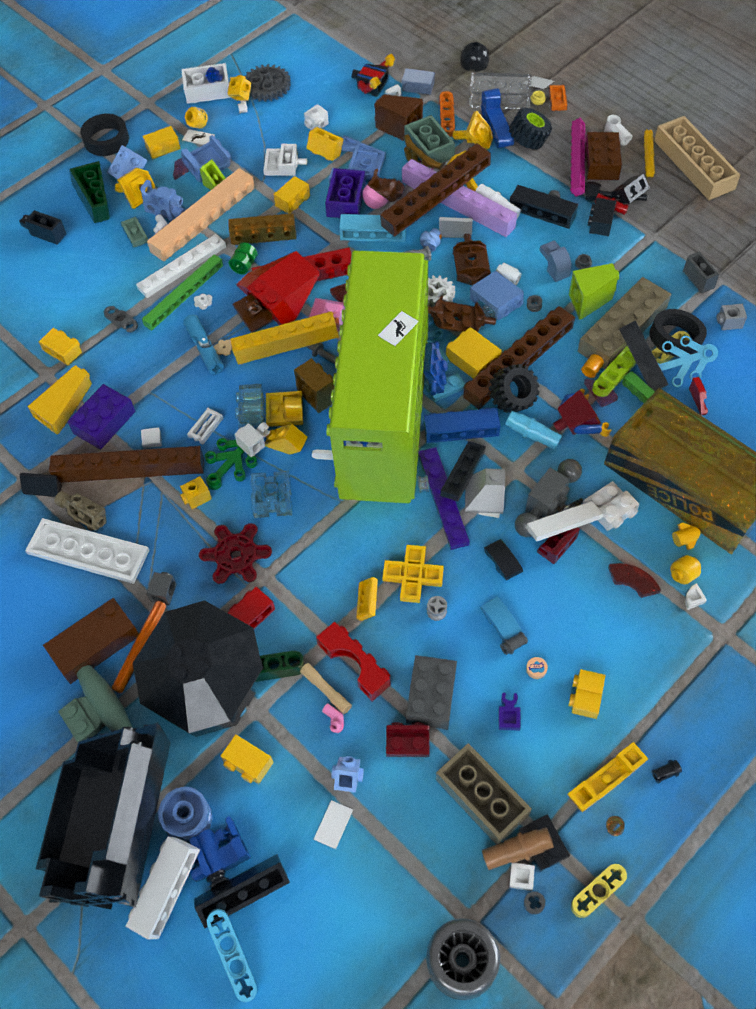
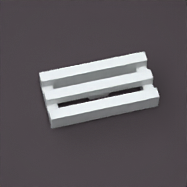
(208, 427)

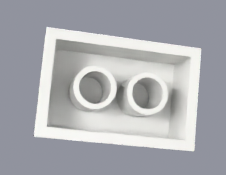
(199, 89)

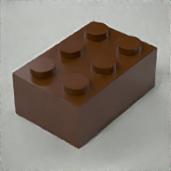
(603, 156)

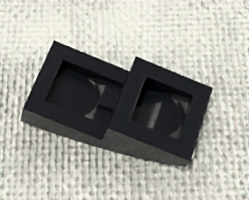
(504, 559)

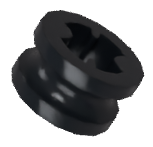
(217, 878)

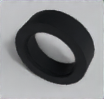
(101, 122)
(680, 319)

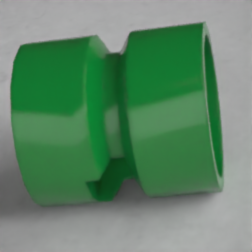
(243, 258)

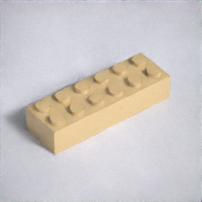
(696, 158)

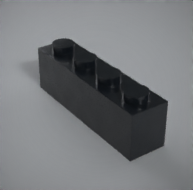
(544, 206)
(242, 889)

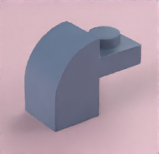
(558, 260)

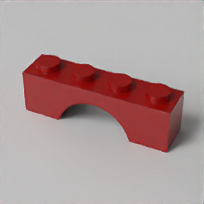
(337, 643)

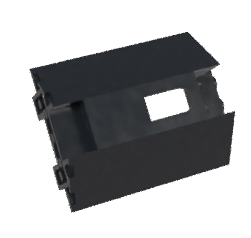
(103, 818)

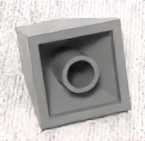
(486, 492)

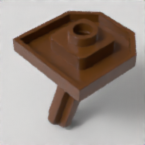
(253, 313)

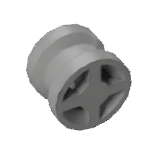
(436, 603)

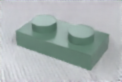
(134, 232)

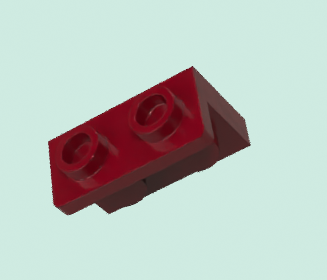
(407, 740)

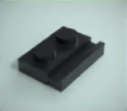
(551, 856)

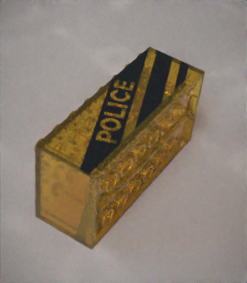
(689, 468)

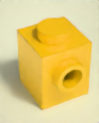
(195, 493)

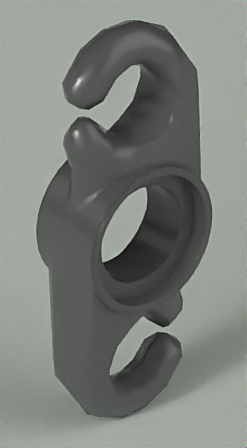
(121, 324)

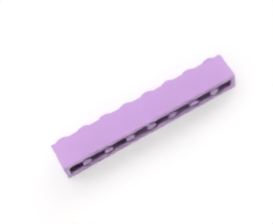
(465, 201)

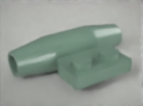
(98, 706)

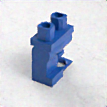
(216, 858)

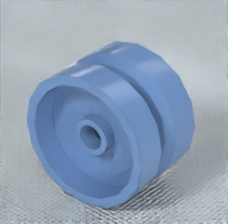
(181, 802)

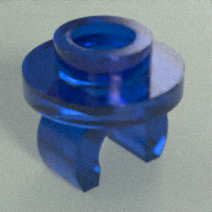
(213, 75)

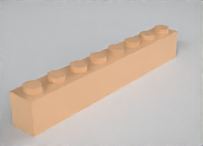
(200, 214)

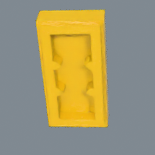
(367, 599)

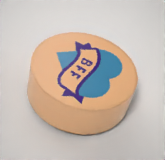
(536, 668)

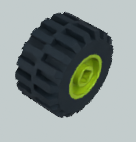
(530, 128)

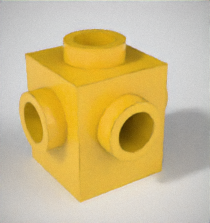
(239, 88)

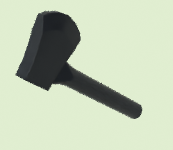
(592, 189)

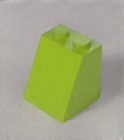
(592, 288)

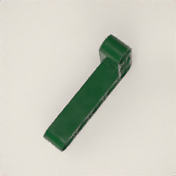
(284, 668)

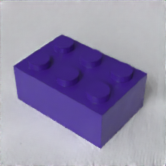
(345, 192)
(101, 416)

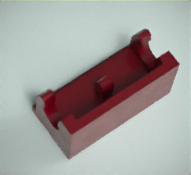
(558, 544)

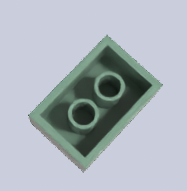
(431, 139)

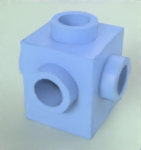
(347, 774)

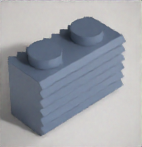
(418, 81)

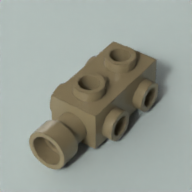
(82, 510)

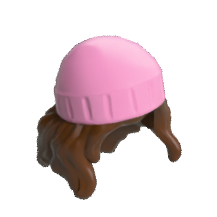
(380, 191)

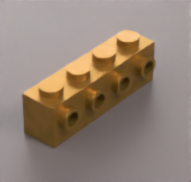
(262, 229)

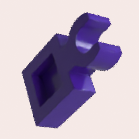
(509, 716)

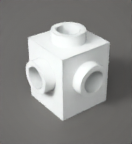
(316, 117)

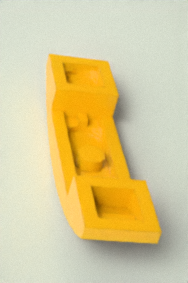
(607, 777)

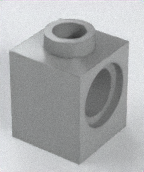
(732, 316)

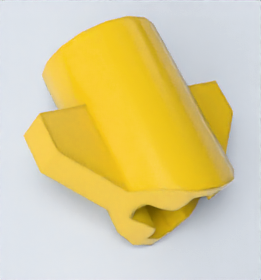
(686, 535)

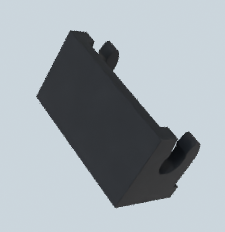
(631, 189)

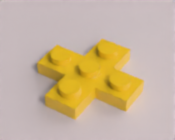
(413, 573)

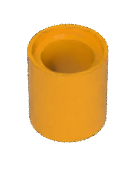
(592, 366)

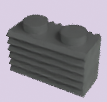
(701, 272)

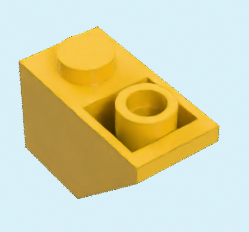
(286, 439)

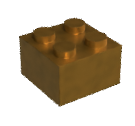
(314, 384)

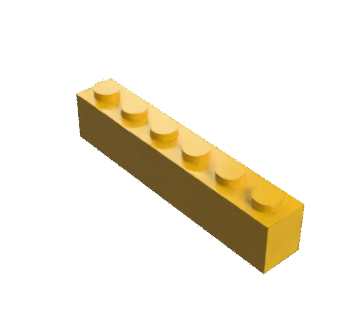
(284, 338)

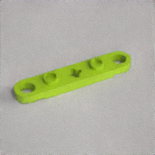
(612, 374)

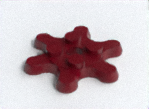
(232, 542)

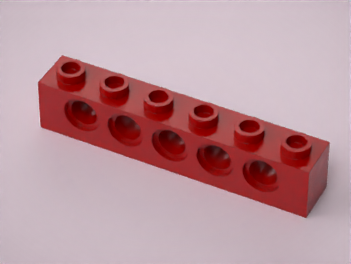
(330, 263)

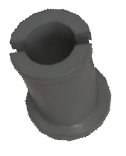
(508, 646)

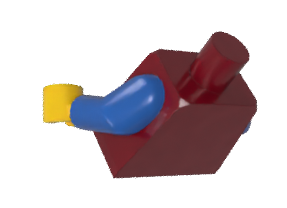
(579, 416)

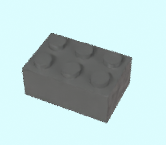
(431, 691)

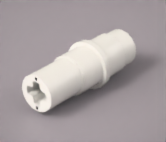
(497, 197)

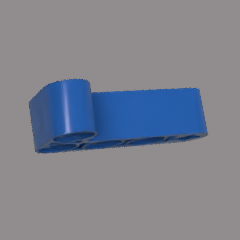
(495, 118)

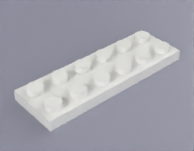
(87, 550)

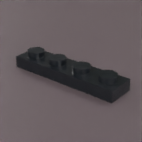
(643, 356)
(463, 471)

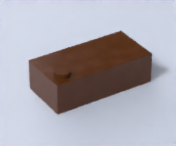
(91, 639)

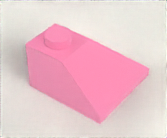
(323, 306)

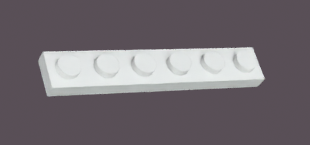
(181, 266)

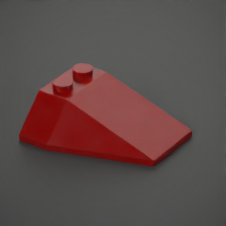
(282, 286)

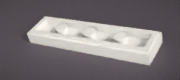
(564, 521)

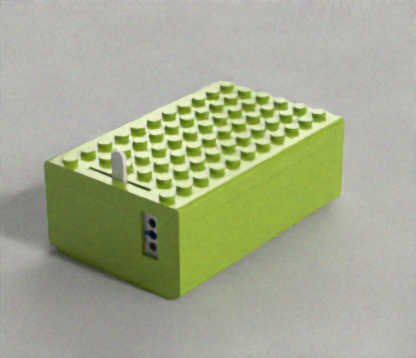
(376, 383)

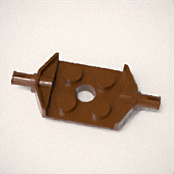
(471, 270)
(470, 316)

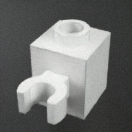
(252, 439)

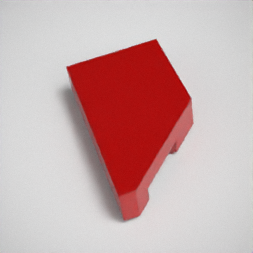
(699, 394)

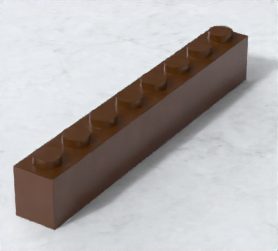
(127, 464)

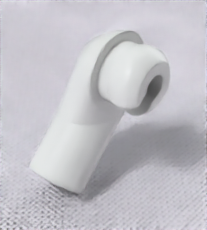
(161, 223)

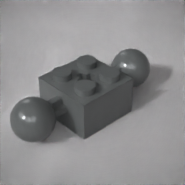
(548, 494)

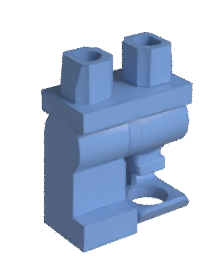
(161, 201)

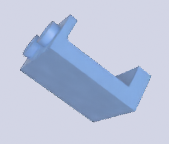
(197, 158)
(497, 294)

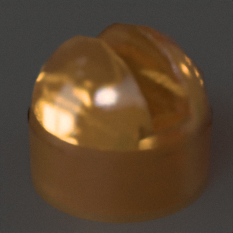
(612, 822)

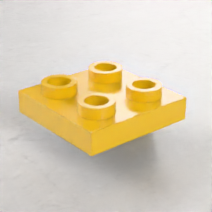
(284, 408)

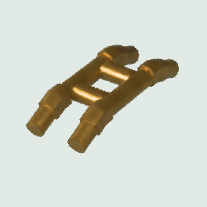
(416, 152)

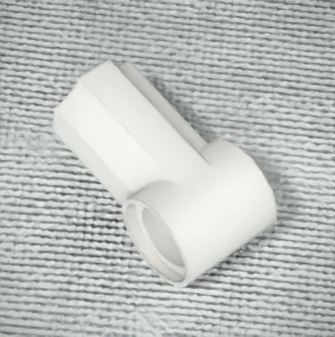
(613, 125)

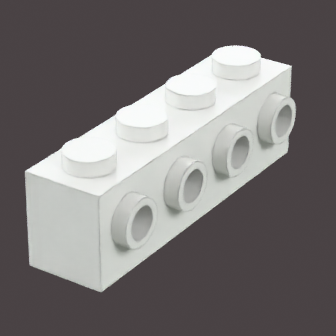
(162, 888)

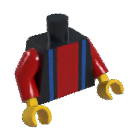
(373, 77)

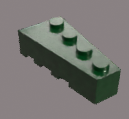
(90, 188)

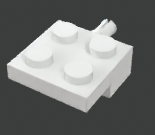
(283, 161)

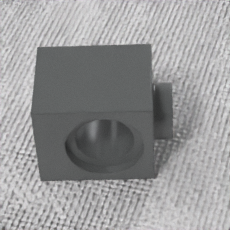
(161, 587)

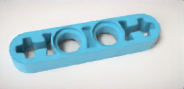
(234, 953)

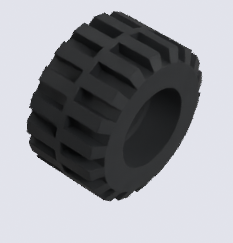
(526, 386)

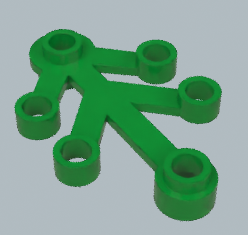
(231, 457)

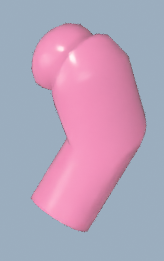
(336, 717)

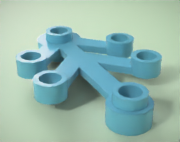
(686, 359)

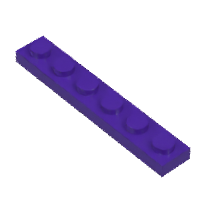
(446, 508)

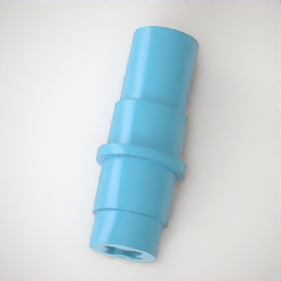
(533, 430)

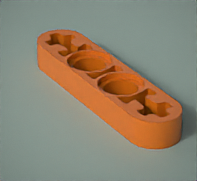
(447, 113)

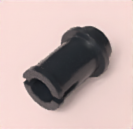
(666, 771)

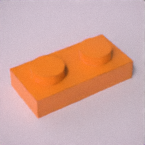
(558, 97)

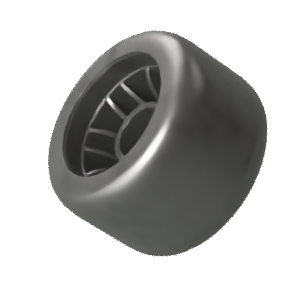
(471, 940)

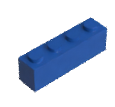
(461, 425)

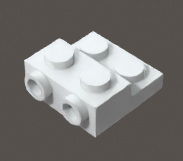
(614, 505)

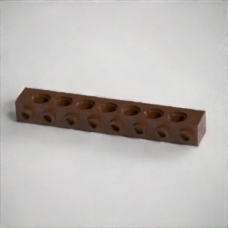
(435, 189)
(523, 351)

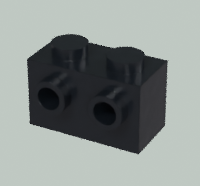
(602, 216)

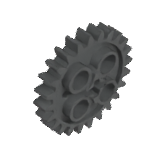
(268, 82)

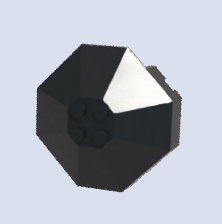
(198, 668)

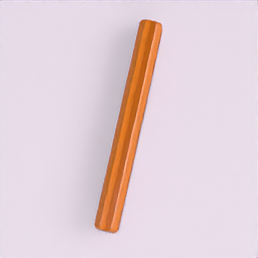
(148, 627)

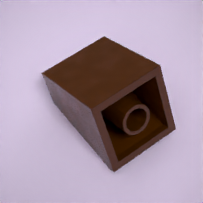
(395, 112)

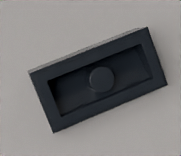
(40, 484)

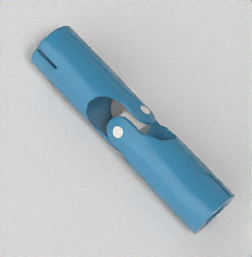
(203, 344)

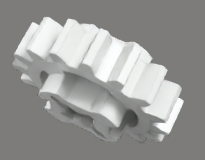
(440, 287)

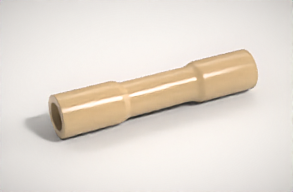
(334, 696)

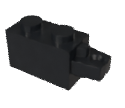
(44, 227)

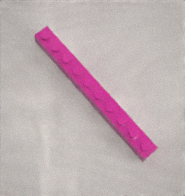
(578, 157)

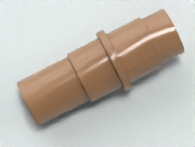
(518, 848)

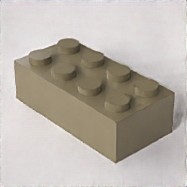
(483, 794)

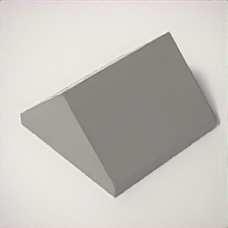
(455, 227)

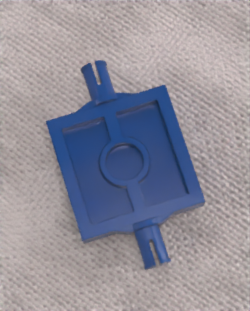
(435, 368)

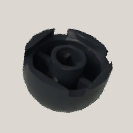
(474, 57)

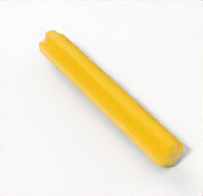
(649, 153)

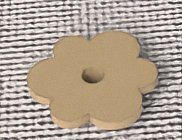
(223, 347)

